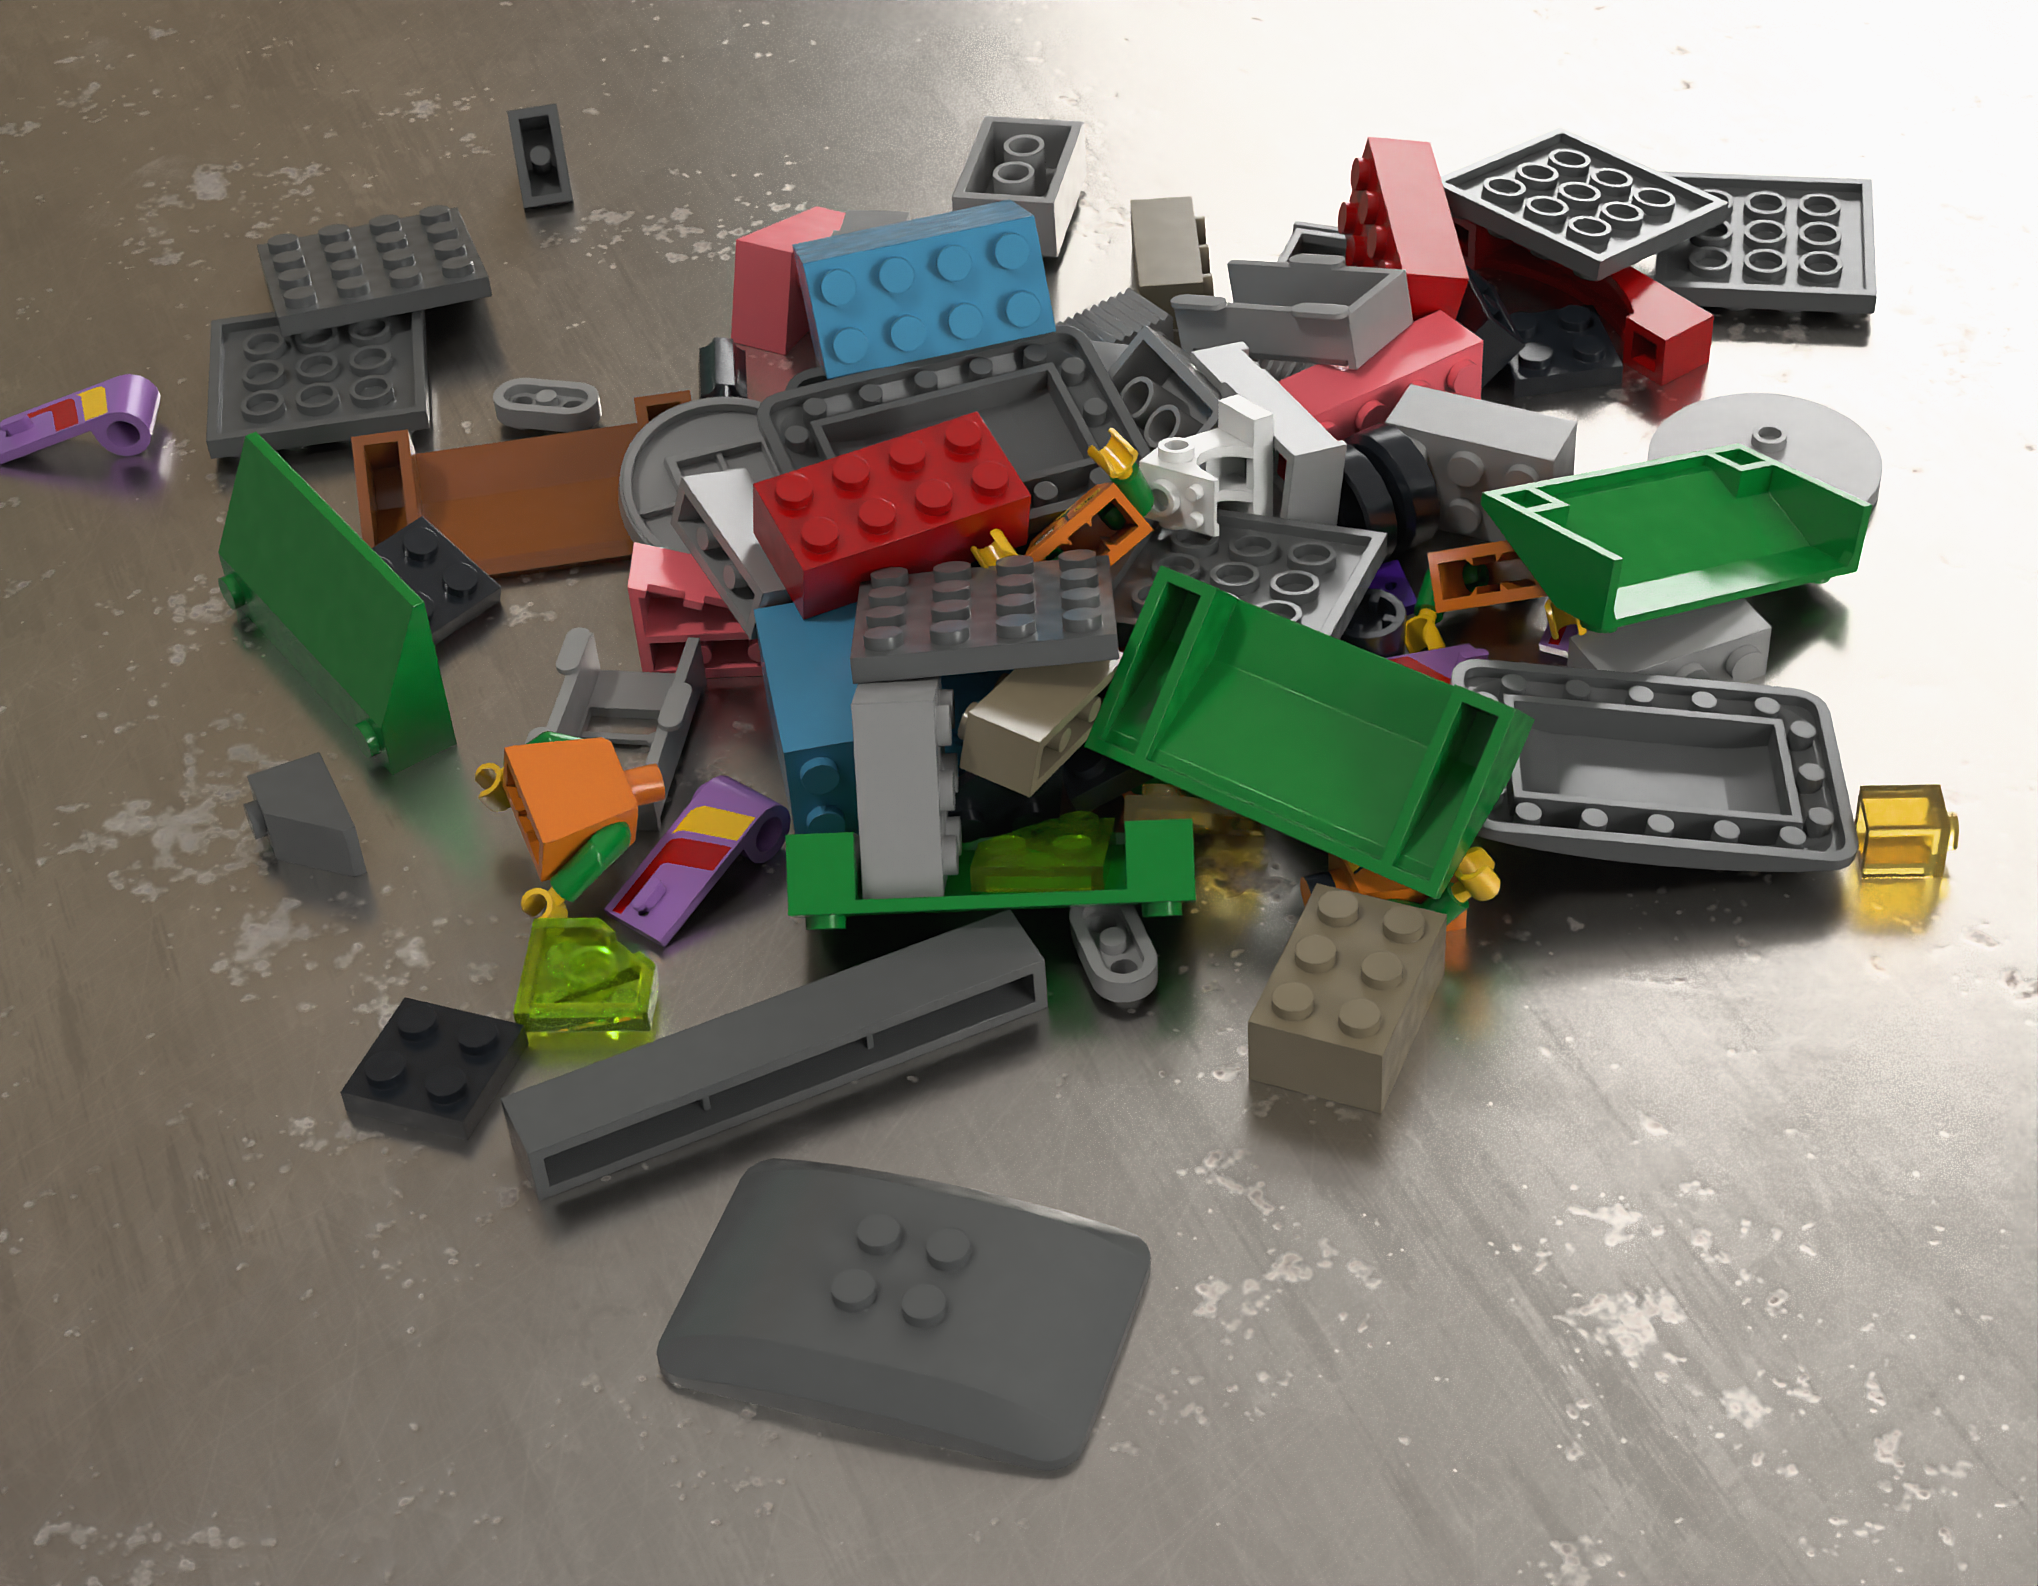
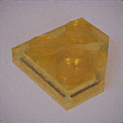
(1169, 802)

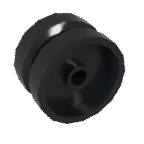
(1388, 488)

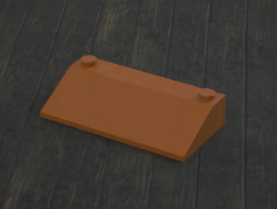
(507, 502)

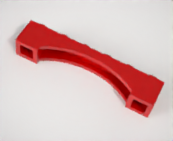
(1659, 328)

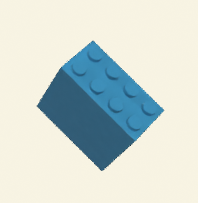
(924, 288)
(811, 711)

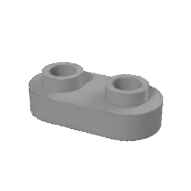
(547, 404)
(1114, 951)

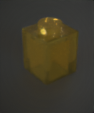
(1904, 831)

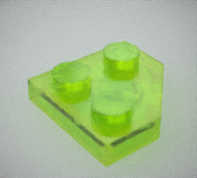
(1047, 856)
(583, 980)

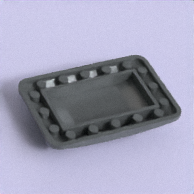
(1036, 394)
(1669, 770)
(909, 1310)

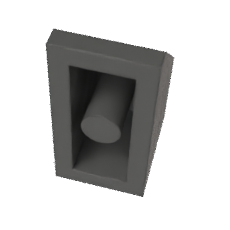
(540, 156)
(304, 817)

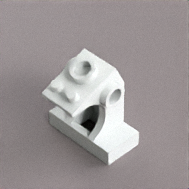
(1210, 468)

